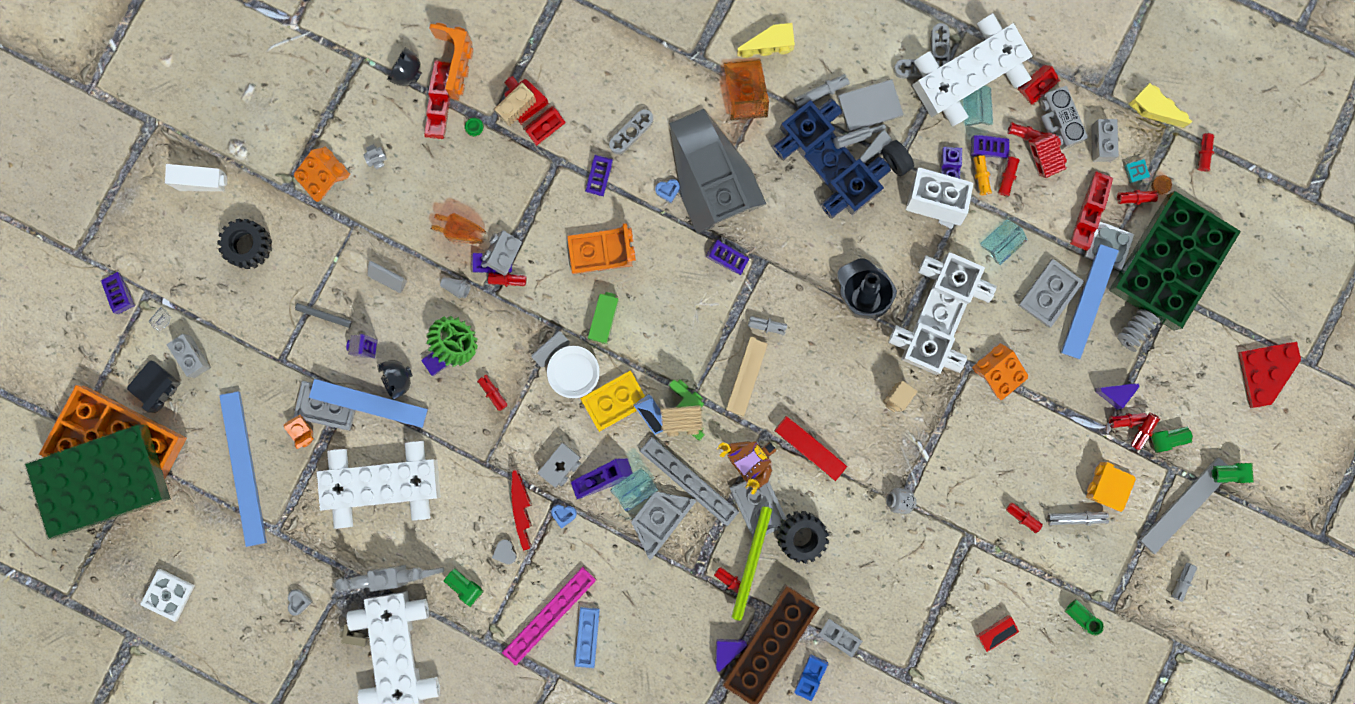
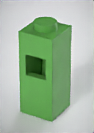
(603, 318)

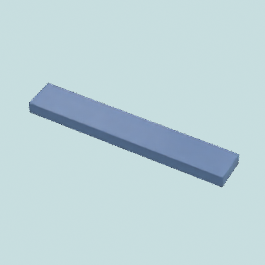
(1089, 301)
(368, 403)

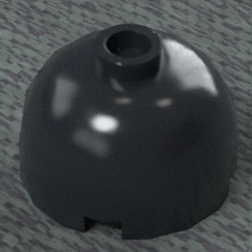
(405, 69)
(395, 377)

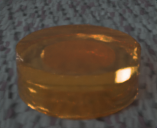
(1161, 184)

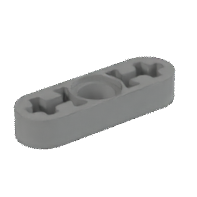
(617, 138)

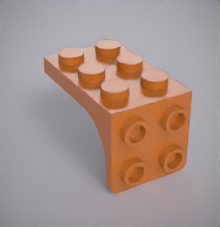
(462, 53)
(601, 250)

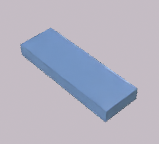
(587, 637)

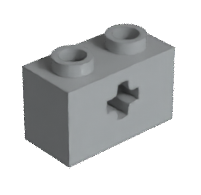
(1104, 140)
(188, 356)
(549, 470)

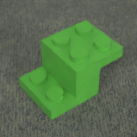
(688, 399)

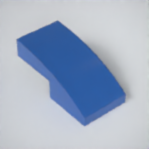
(811, 677)

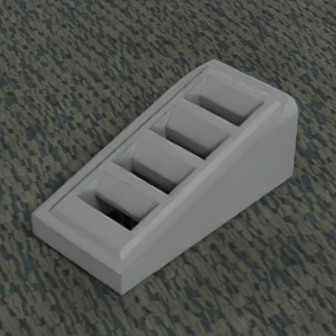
(876, 147)

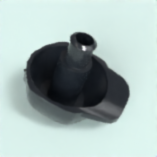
(866, 289)

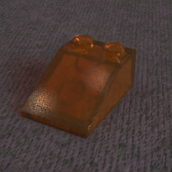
(746, 90)

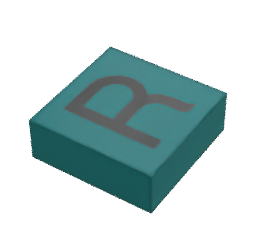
(1137, 171)

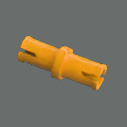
(982, 175)

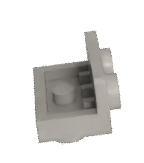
(501, 252)

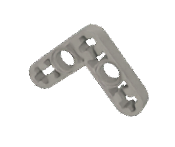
(934, 38)

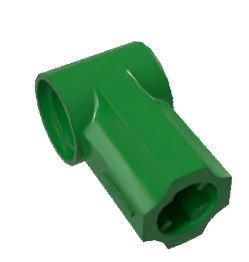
(1166, 440)
(1233, 473)
(467, 590)
(1084, 617)

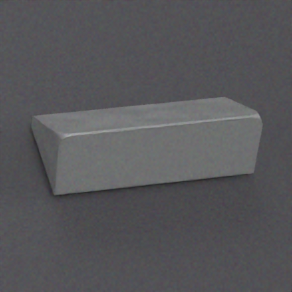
(386, 277)
(546, 351)

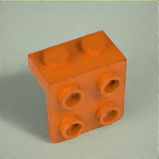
(320, 172)
(1001, 371)

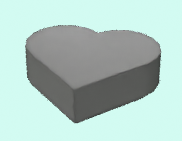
(504, 552)
(298, 602)

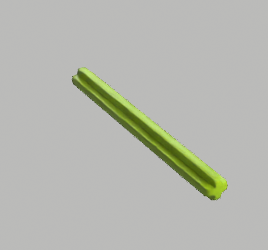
(751, 563)

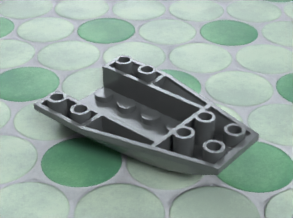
(711, 172)

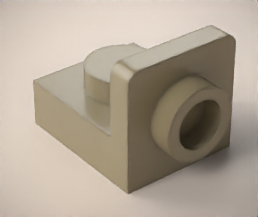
(356, 638)

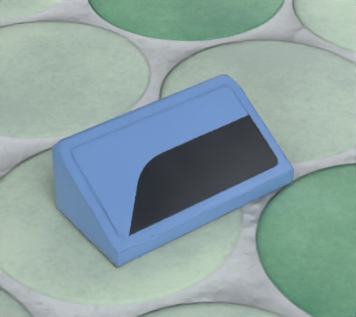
(650, 413)

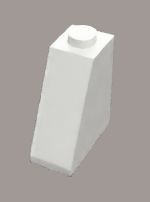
(195, 178)

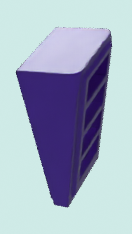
(975, 139)
(609, 161)
(717, 259)
(128, 302)

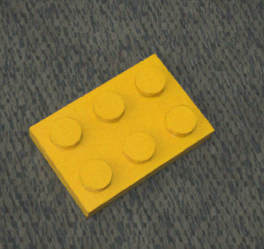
(613, 401)

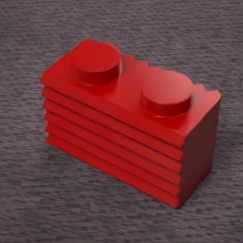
(1048, 154)

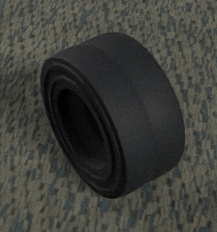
(898, 158)

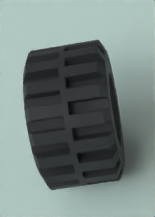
(230, 238)
(813, 547)

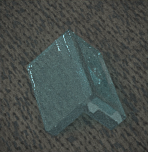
(979, 107)
(1004, 241)
(634, 489)

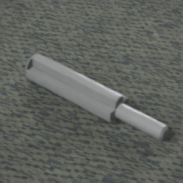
(856, 136)

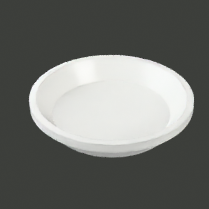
(573, 372)

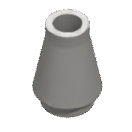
(456, 287)

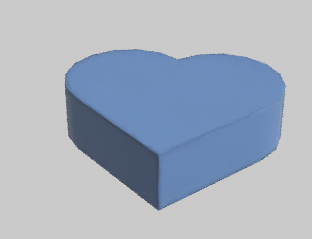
(668, 190)
(563, 515)

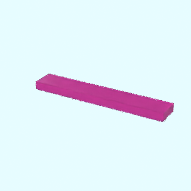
(549, 616)

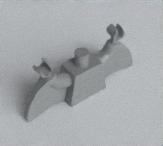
(385, 578)

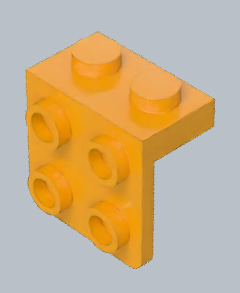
(1110, 486)

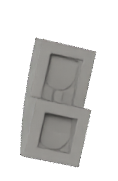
(840, 638)

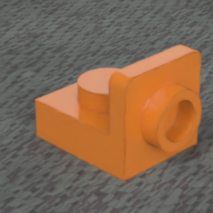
(299, 431)

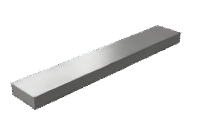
(689, 481)
(1181, 509)

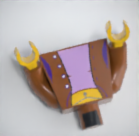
(750, 461)

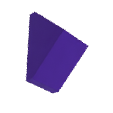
(1118, 395)
(727, 650)

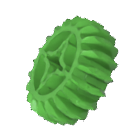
(450, 347)

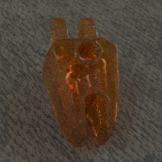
(458, 229)

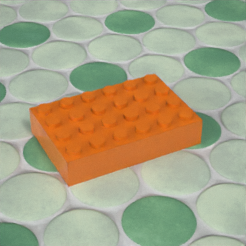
(94, 415)

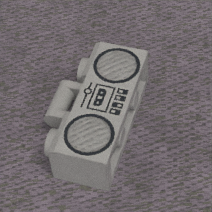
(1064, 116)

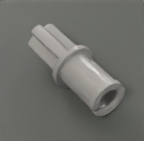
(767, 325)
(1184, 582)

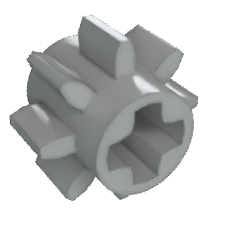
(375, 156)

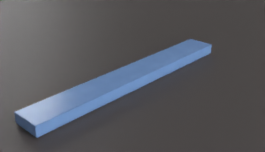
(243, 469)

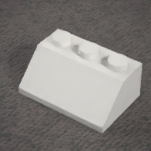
(940, 196)

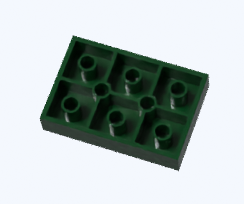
(1175, 260)
(97, 481)

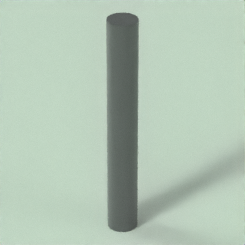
(323, 315)

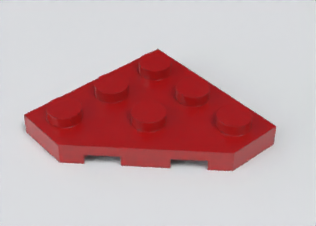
(1268, 371)

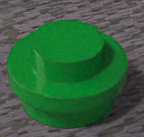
(474, 127)

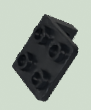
(153, 386)

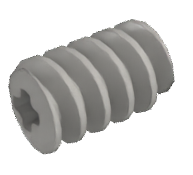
(1136, 329)

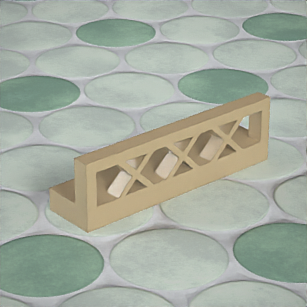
(746, 376)

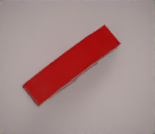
(438, 101)
(1091, 211)
(810, 448)
(520, 501)

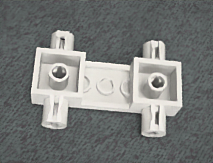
(972, 70)
(942, 313)
(378, 484)
(393, 649)

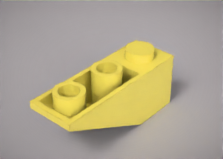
(774, 39)
(1155, 106)

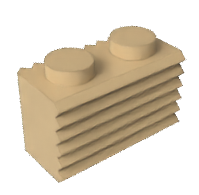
(515, 104)
(899, 397)
(681, 419)

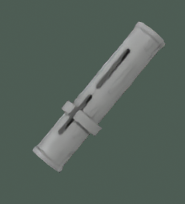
(821, 91)
(1078, 518)

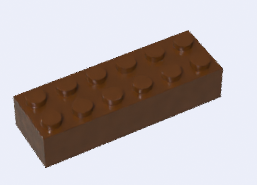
(770, 645)

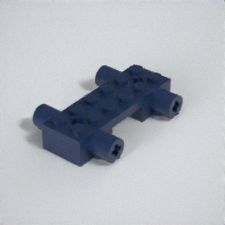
(833, 165)

